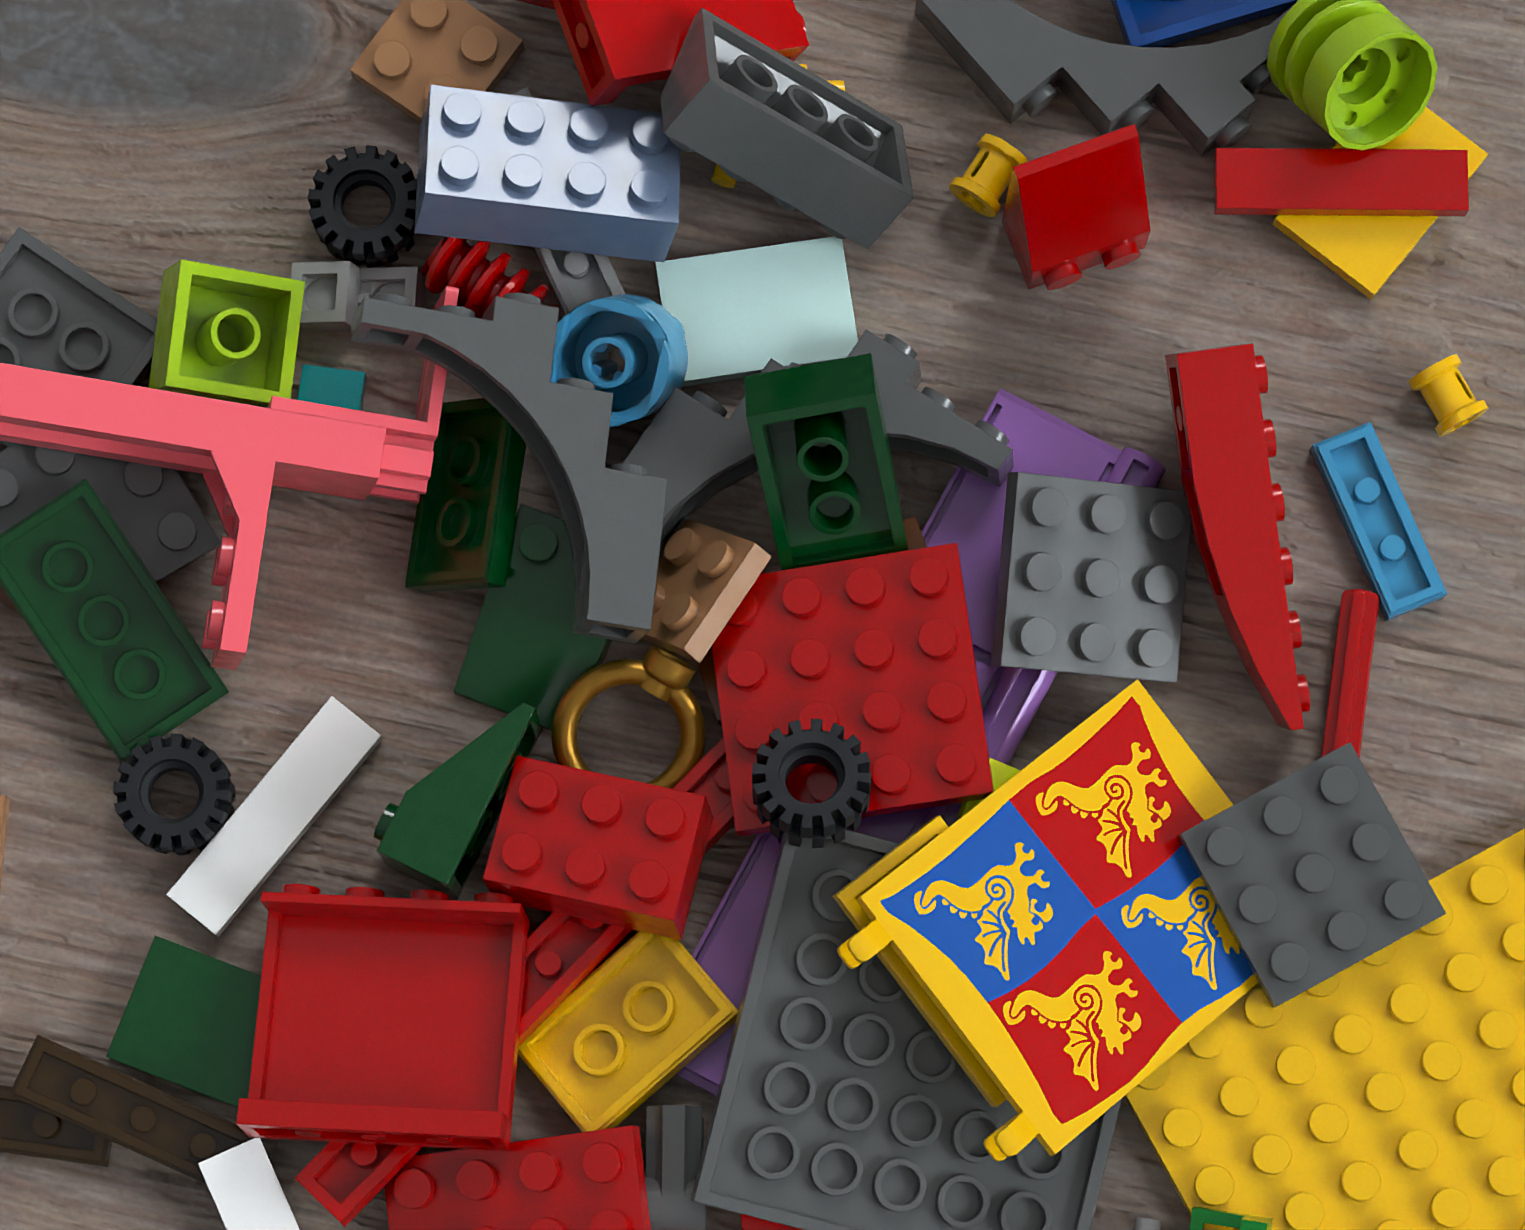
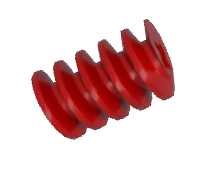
(479, 280)

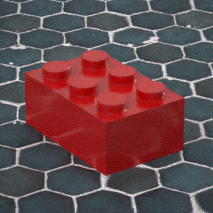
(599, 847)

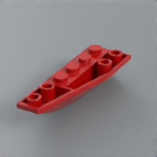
(1236, 514)

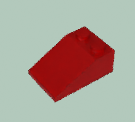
(1078, 209)

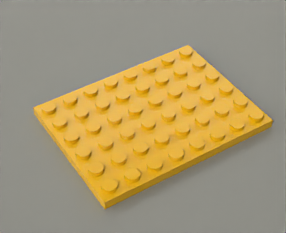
(1373, 1092)

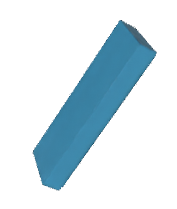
(1378, 521)

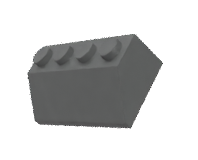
(786, 131)

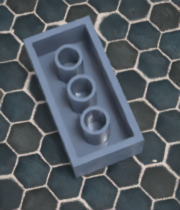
(546, 174)

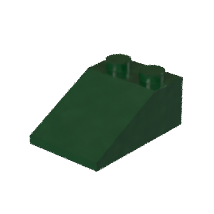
(825, 462)
(525, 630)
(453, 809)

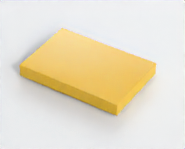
(1372, 247)
(627, 1030)

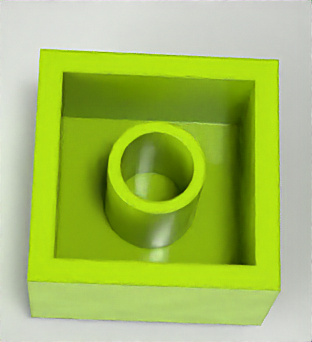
(226, 333)

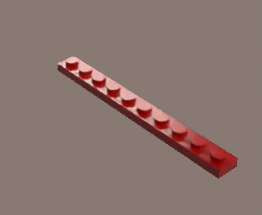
(557, 961)

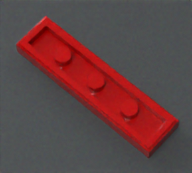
(1340, 182)

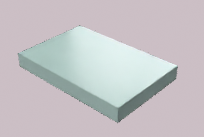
(760, 306)

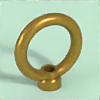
(658, 674)

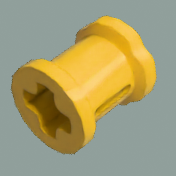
(987, 175)
(1448, 395)

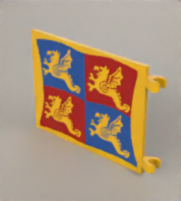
(1069, 922)

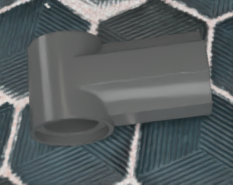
(672, 1165)

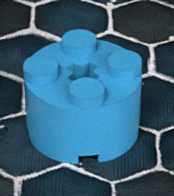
(646, 339)

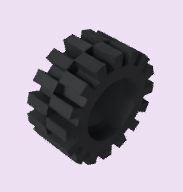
(353, 172)
(811, 747)
(146, 767)

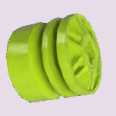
(1352, 69)

